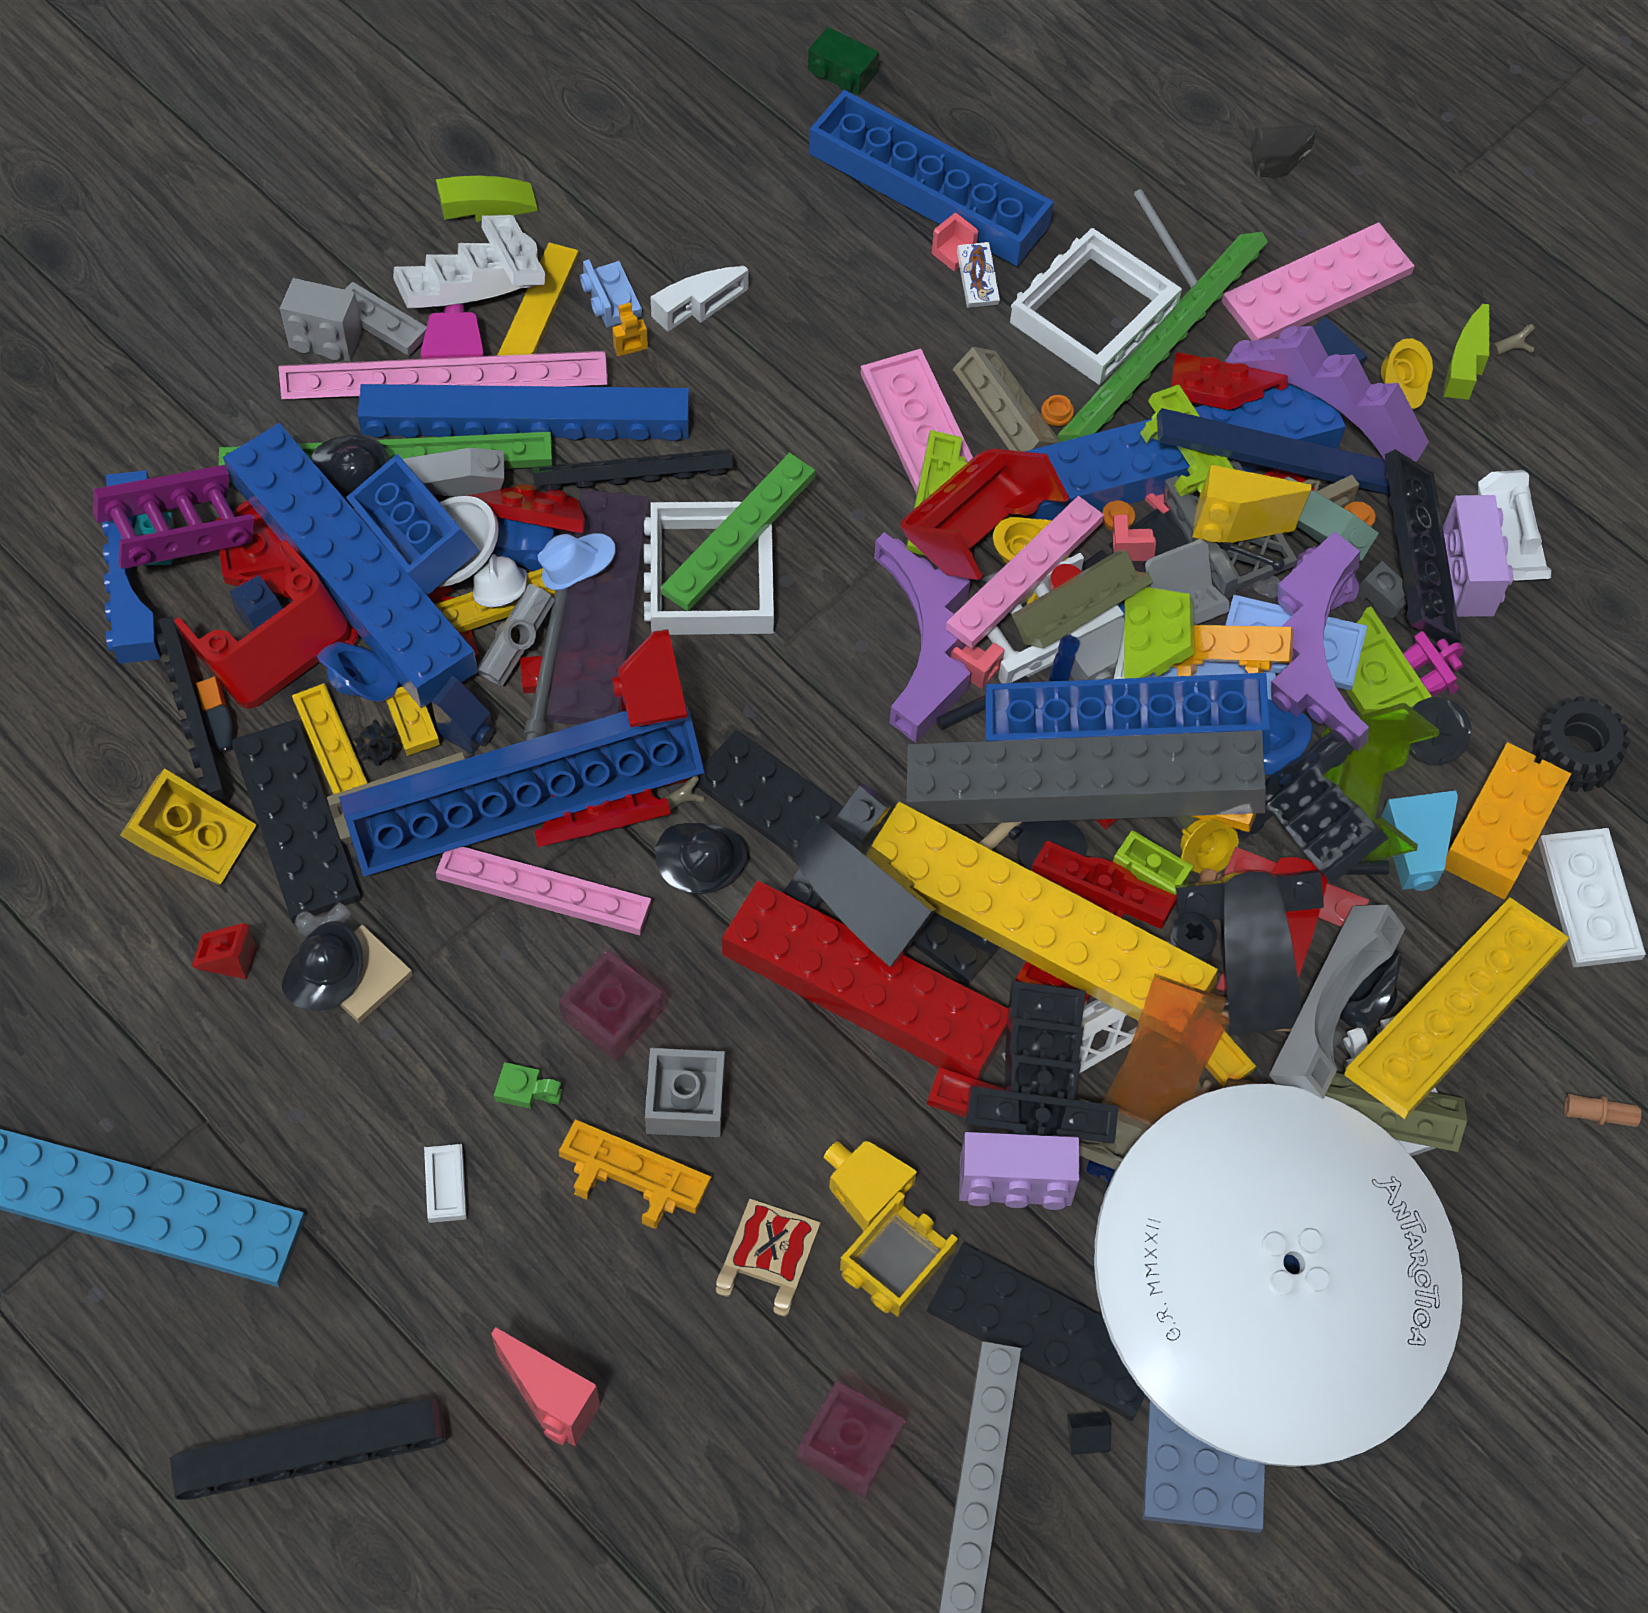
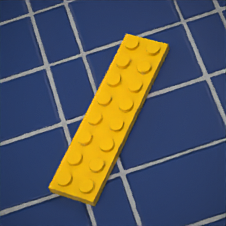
(1456, 1008)

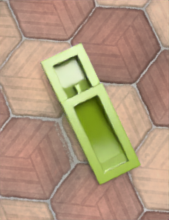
(484, 196)
(1469, 356)

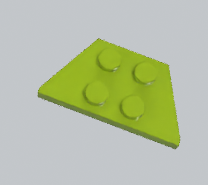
(1157, 631)
(1383, 672)

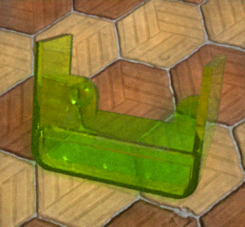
(1386, 750)

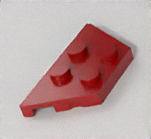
(1222, 383)
(535, 507)
(257, 558)
(602, 817)

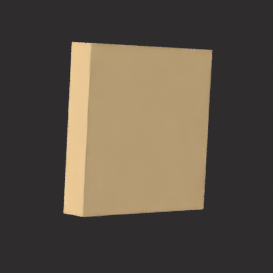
(379, 978)

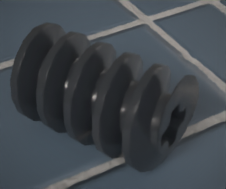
(1194, 935)

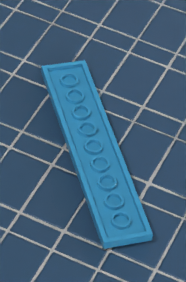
(146, 1209)

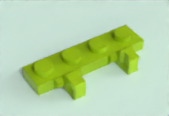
(1200, 462)
(939, 464)

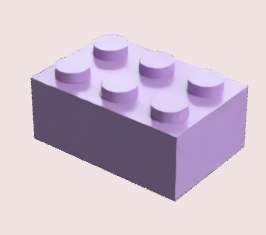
(1477, 554)
(1018, 1170)

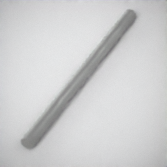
(1165, 237)

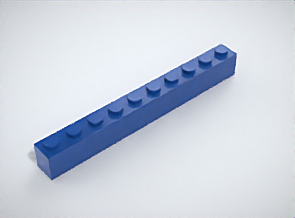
(488, 410)

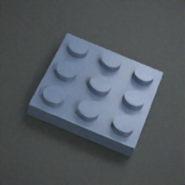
(1198, 1483)

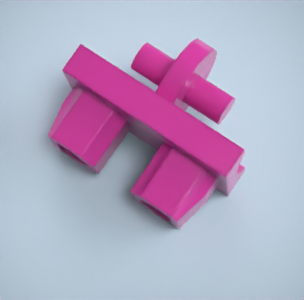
(1441, 677)

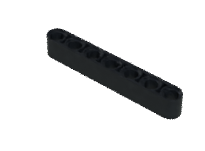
(307, 1449)

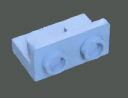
(608, 290)

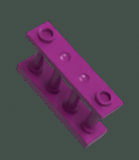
(166, 493)

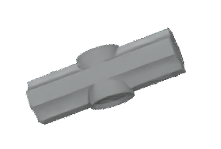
(526, 617)

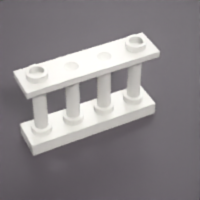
(1034, 659)

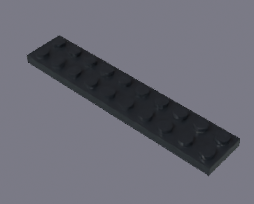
(787, 806)

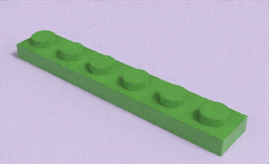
(738, 532)

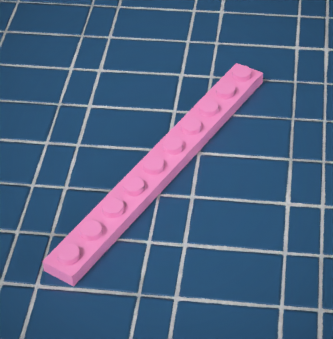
(497, 370)

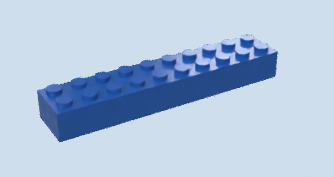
(1127, 469)
(351, 564)
(515, 788)

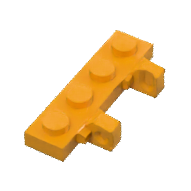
(1249, 645)
(607, 1156)

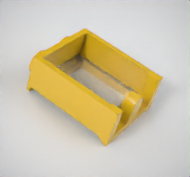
(895, 1256)

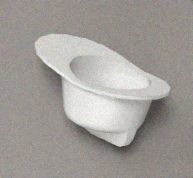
(498, 582)

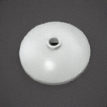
(479, 525)

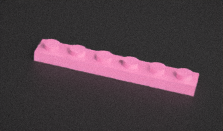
(1024, 572)
(544, 889)

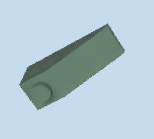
(1323, 517)

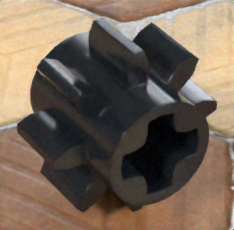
(369, 737)

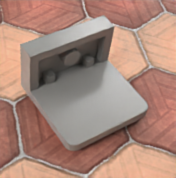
(1189, 572)

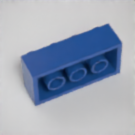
(412, 524)

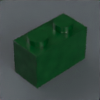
(843, 61)

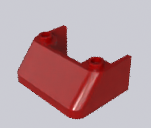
(975, 502)
(280, 646)
(651, 684)

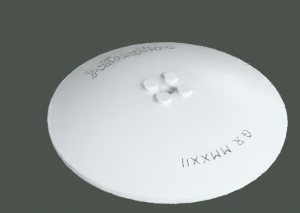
(1216, 1322)

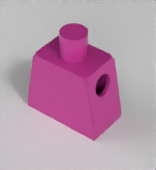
(452, 334)

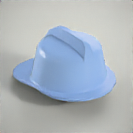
(572, 559)

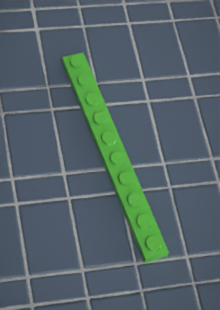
(1165, 335)
(519, 449)

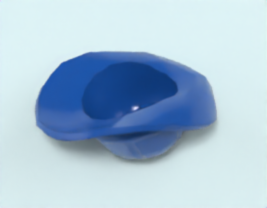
(357, 672)
(1288, 738)

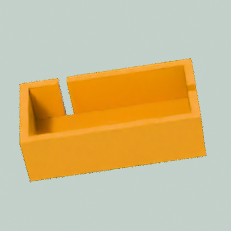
(1506, 821)

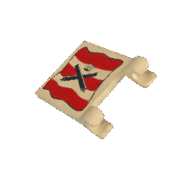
(771, 1248)

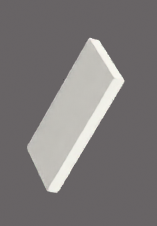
(1591, 897)

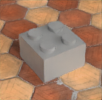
(321, 319)
(685, 1092)

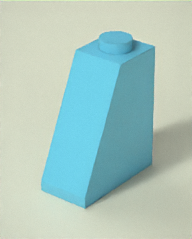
(1428, 823)

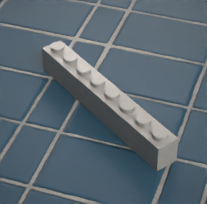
(980, 1479)

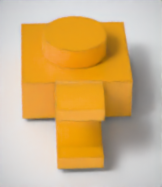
(631, 334)

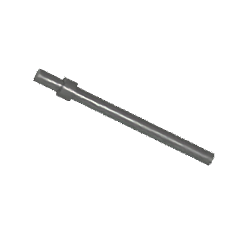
(535, 726)

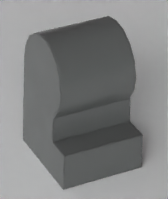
(1384, 590)

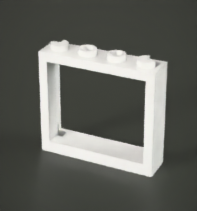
(1123, 265)
(703, 516)

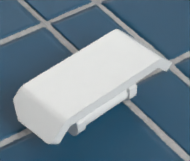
(1519, 523)

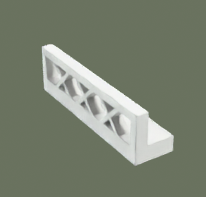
(1096, 1017)

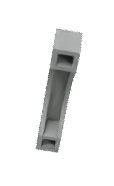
(1361, 946)

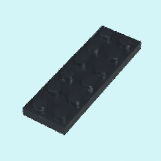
(1422, 548)
(295, 820)
(1049, 1328)

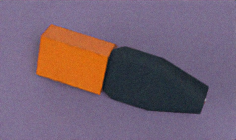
(217, 715)

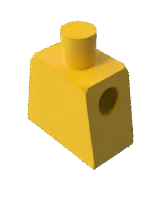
(867, 1179)

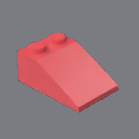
(555, 1394)

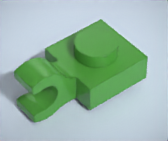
(522, 1085)

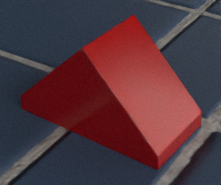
(226, 951)

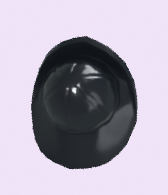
(349, 461)
(699, 857)
(324, 968)
(1374, 995)

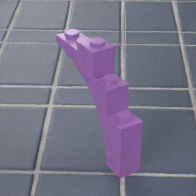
(1340, 381)
(938, 677)
(1307, 680)

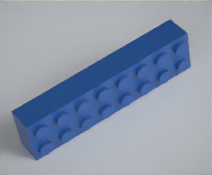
(929, 175)
(1128, 707)

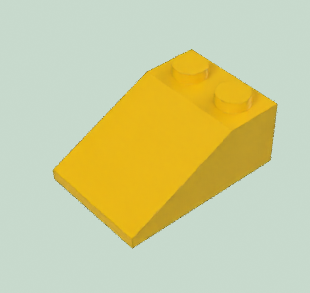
(1247, 505)
(188, 828)

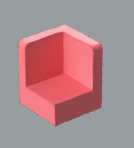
(949, 235)
(1138, 542)
(980, 663)

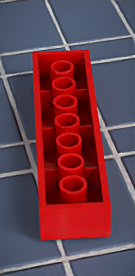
(840, 973)

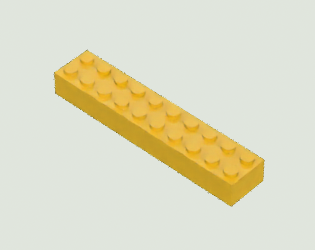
(1033, 915)

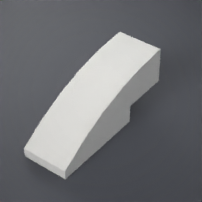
(698, 296)

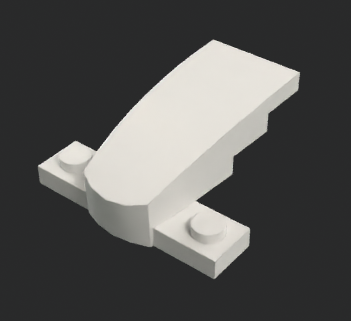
(477, 270)

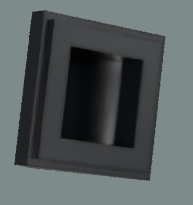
(1089, 1433)

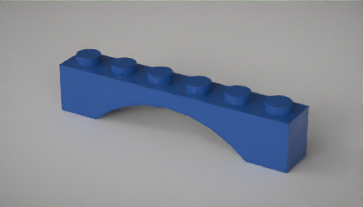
(132, 623)

